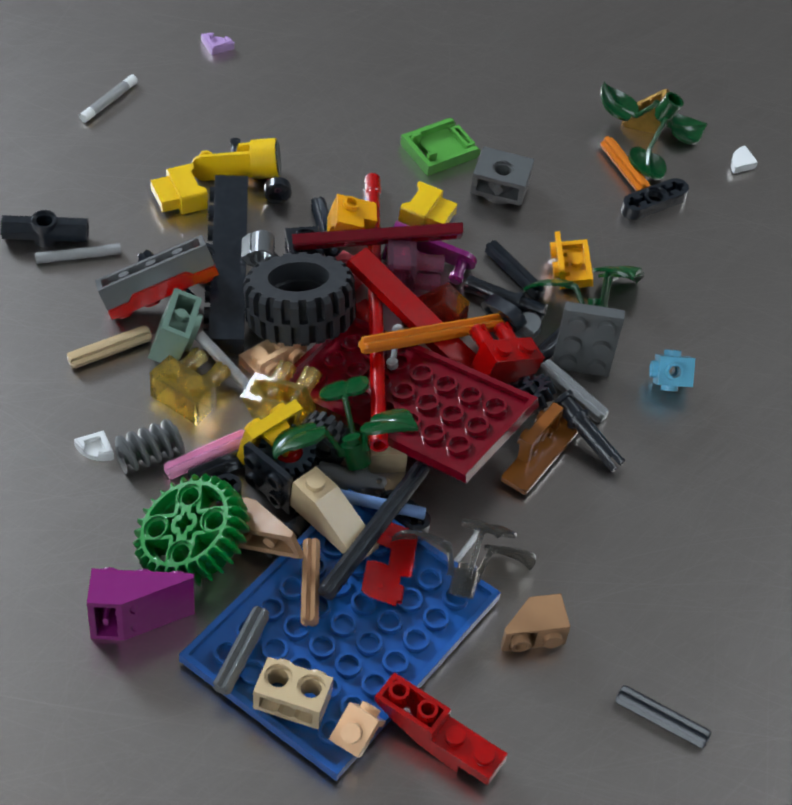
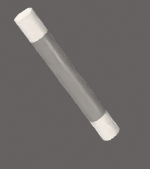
(108, 98)

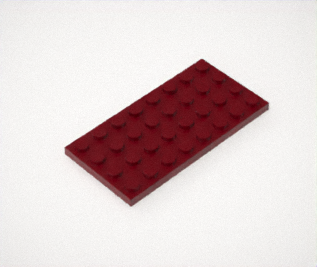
(457, 409)

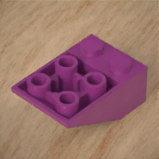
(137, 601)

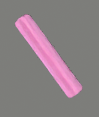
(210, 451)

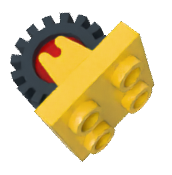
(264, 432)

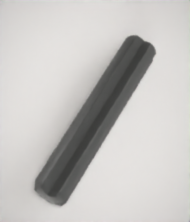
(241, 650)

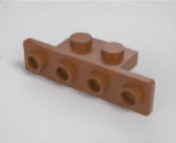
(538, 449)

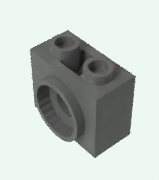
(502, 176)

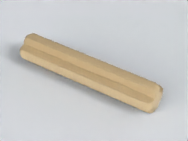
(109, 346)

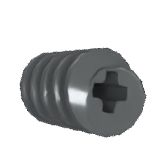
(148, 444)

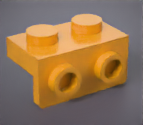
(572, 261)

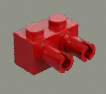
(506, 357)

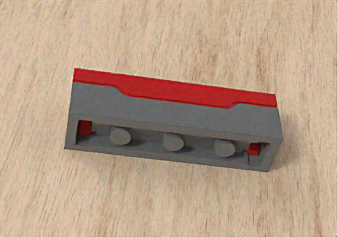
(156, 278)

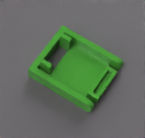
(442, 143)

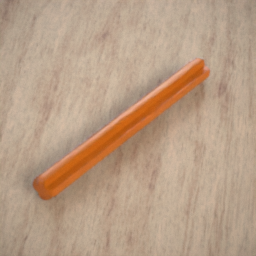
(425, 334)

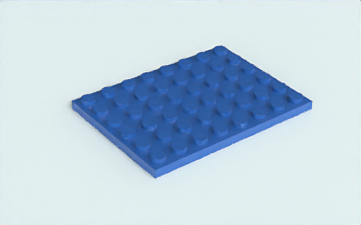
(354, 641)

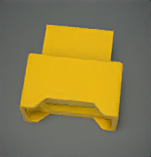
(179, 191)
(427, 207)

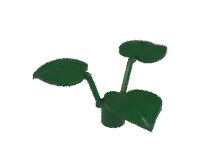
(666, 111)
(611, 274)
(354, 447)

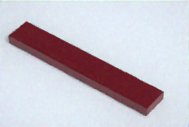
(377, 236)

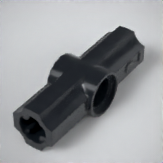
(45, 228)

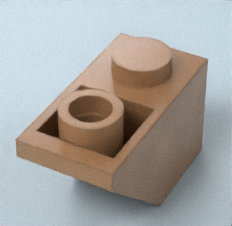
(537, 624)

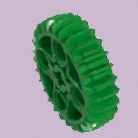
(192, 528)

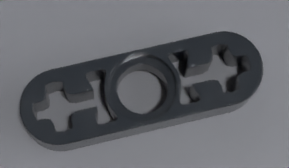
(639, 205)

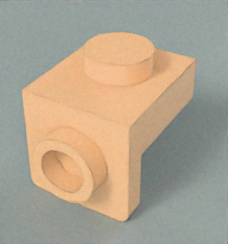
(357, 727)

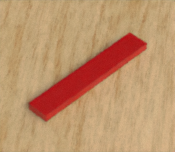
(404, 303)

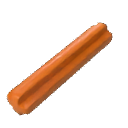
(623, 164)

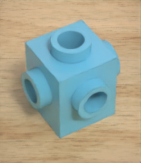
(682, 372)

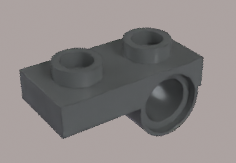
(258, 247)

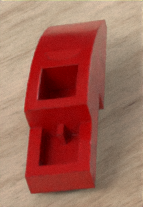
(437, 732)

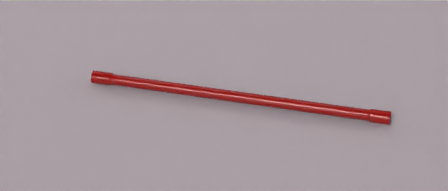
(377, 361)

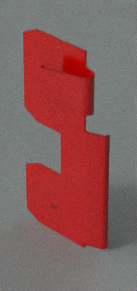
(383, 580)

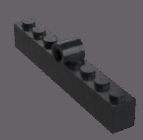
(226, 291)

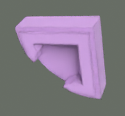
(216, 44)

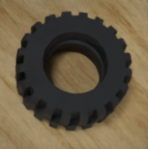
(299, 298)

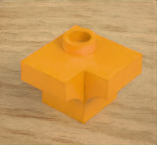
(351, 214)

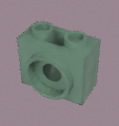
(177, 326)

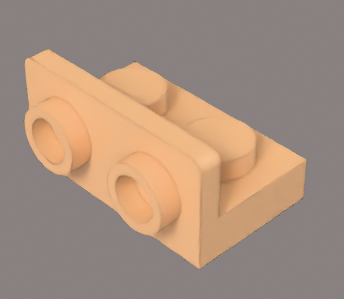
(266, 356)

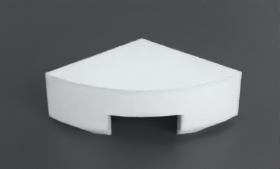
(743, 160)
(95, 447)

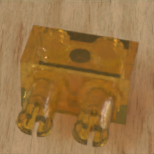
(184, 389)
(266, 392)

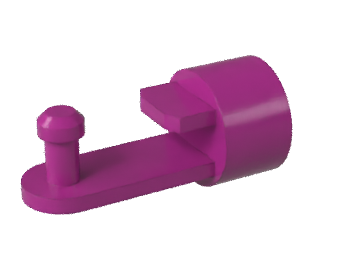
(455, 256)

